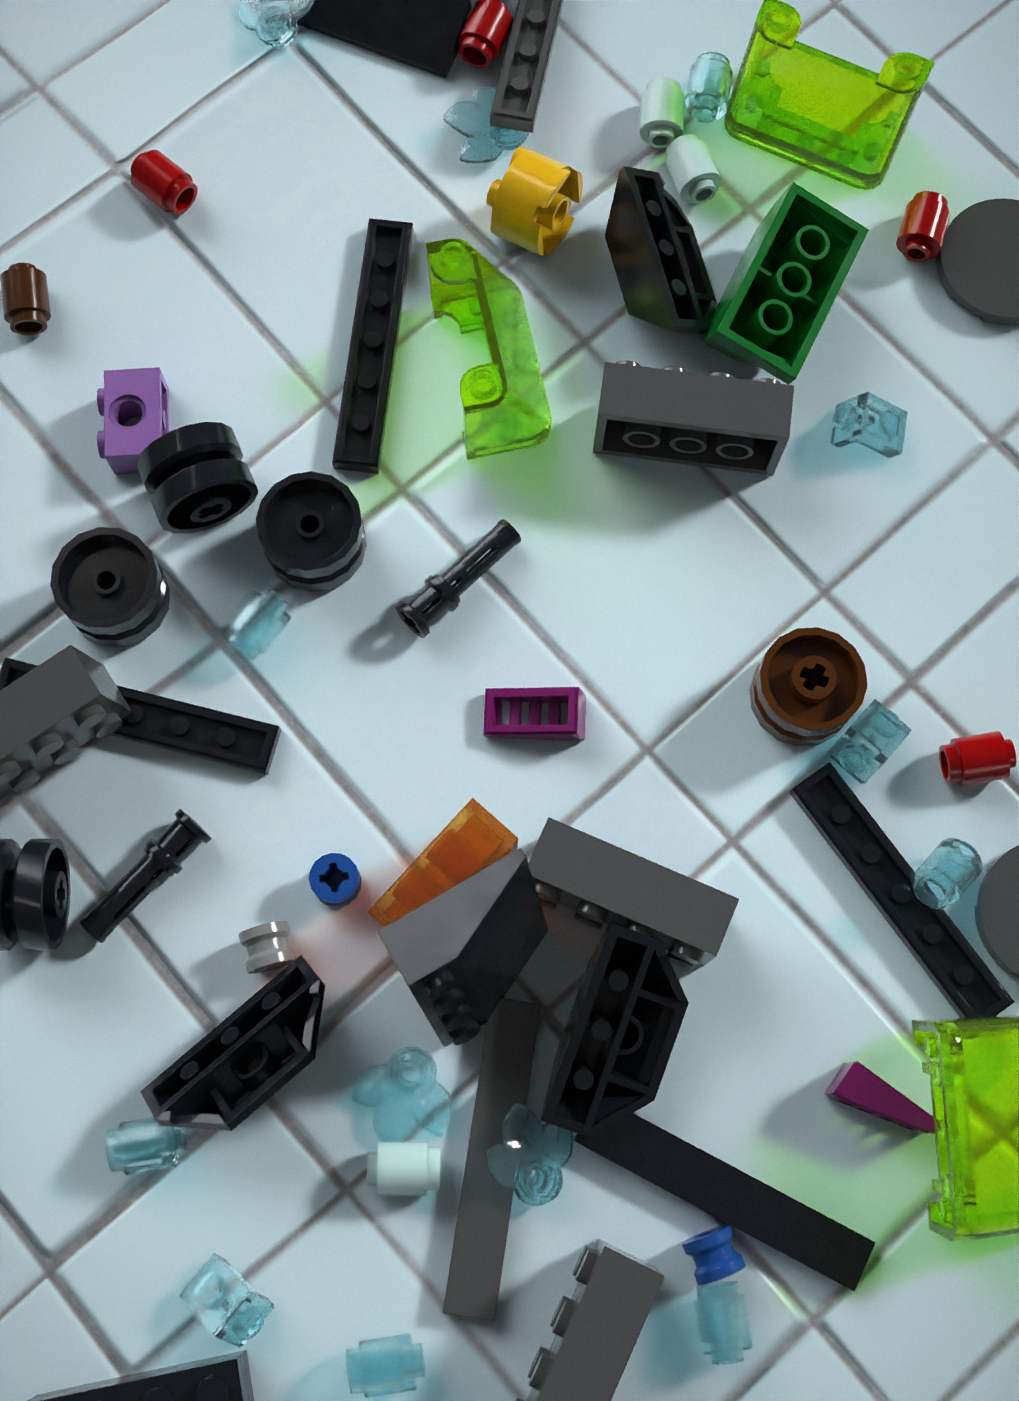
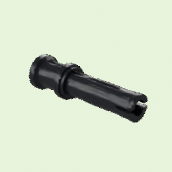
(446, 596)
(161, 858)

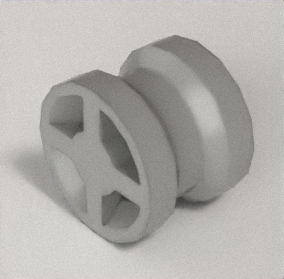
(267, 947)

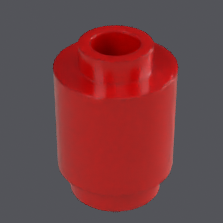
(485, 33)
(163, 182)
(923, 226)
(977, 759)

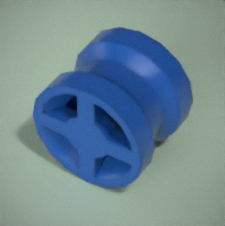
(337, 889)
(713, 1254)

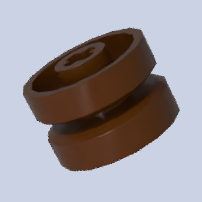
(823, 664)

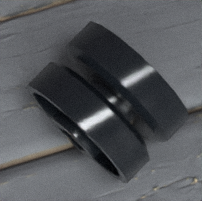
(196, 477)
(311, 531)
(110, 587)
(33, 894)

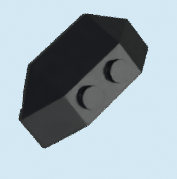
(657, 255)
(616, 1034)
(243, 1056)

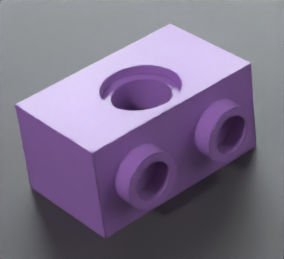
(129, 395)

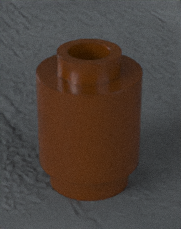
(25, 299)

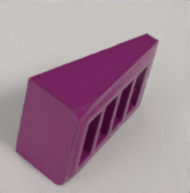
(535, 696)
(867, 1092)

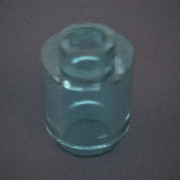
(708, 87)
(257, 623)
(947, 873)
(144, 1146)
(722, 1322)
(385, 1365)

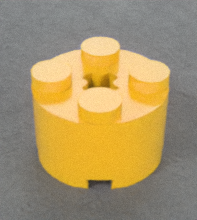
(534, 201)

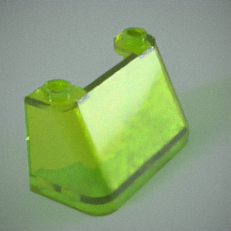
(819, 105)
(501, 399)
(974, 1123)

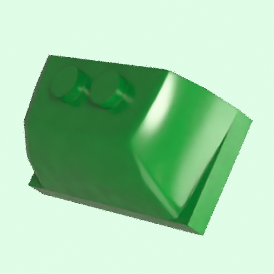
(785, 284)

